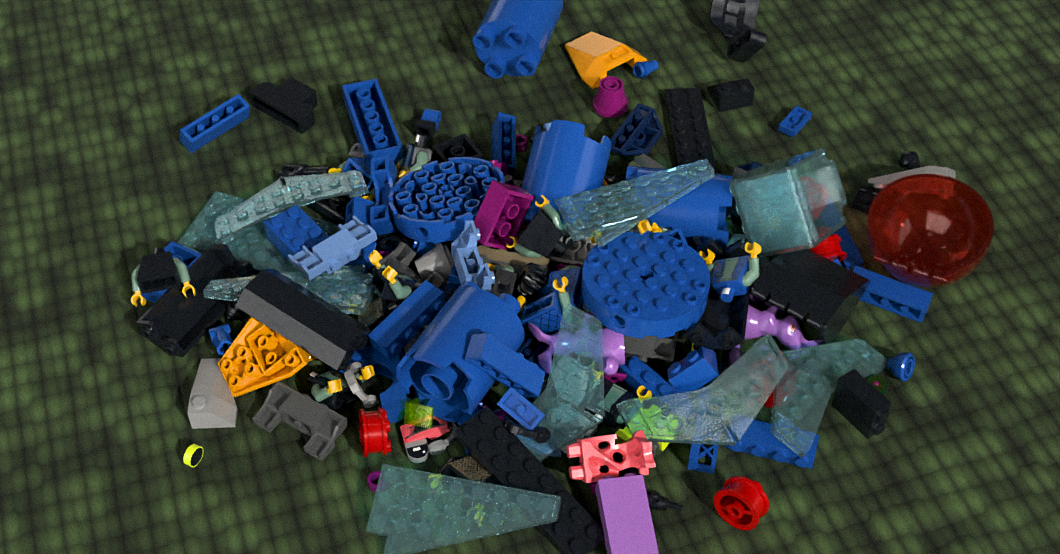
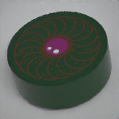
(878, 382)

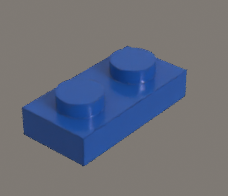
(795, 121)
(521, 409)

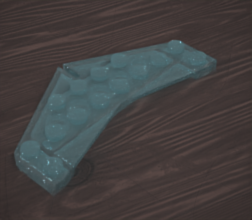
(278, 198)
(808, 384)
(572, 385)
(705, 413)

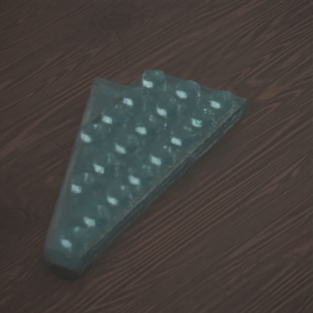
(620, 206)
(344, 289)
(439, 510)

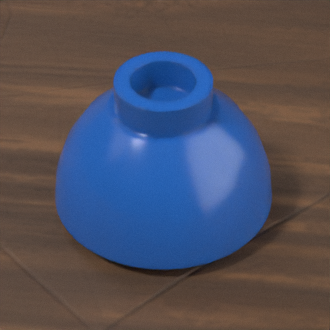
(902, 365)

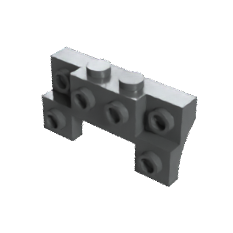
(401, 258)
(650, 348)
(304, 415)

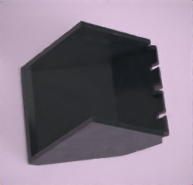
(812, 288)

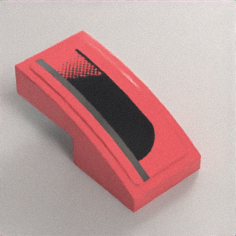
(414, 433)

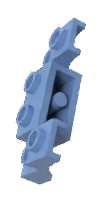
(335, 250)
(467, 258)

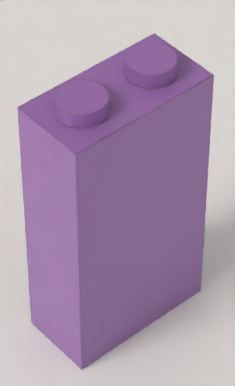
(626, 515)

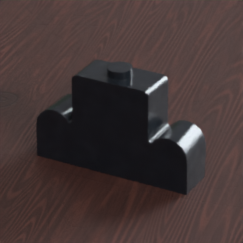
(288, 103)

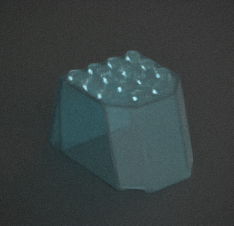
(790, 203)

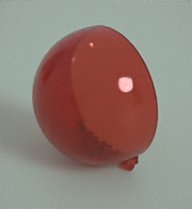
(929, 230)

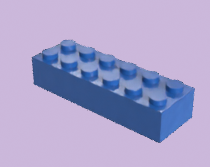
(372, 120)

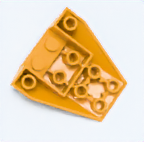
(597, 54)
(259, 359)

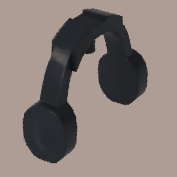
(539, 434)

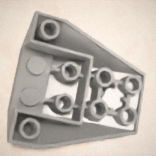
(882, 181)

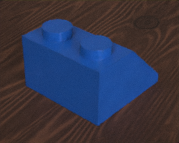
(694, 370)

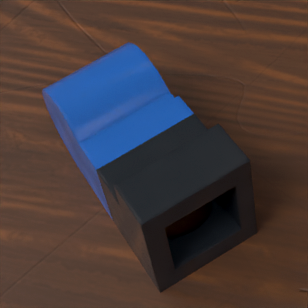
(429, 121)

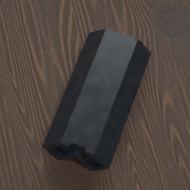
(303, 318)
(180, 322)
(722, 322)

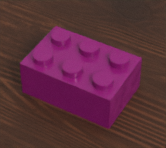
(502, 214)

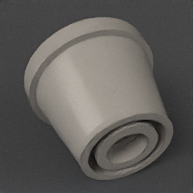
(437, 260)

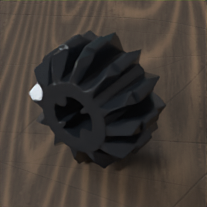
(531, 280)

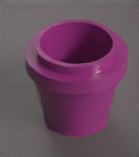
(610, 98)

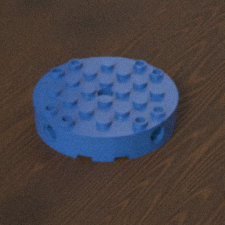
(441, 198)
(645, 284)

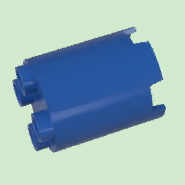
(515, 35)
(563, 164)
(697, 212)
(437, 357)

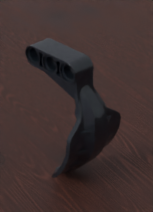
(737, 23)

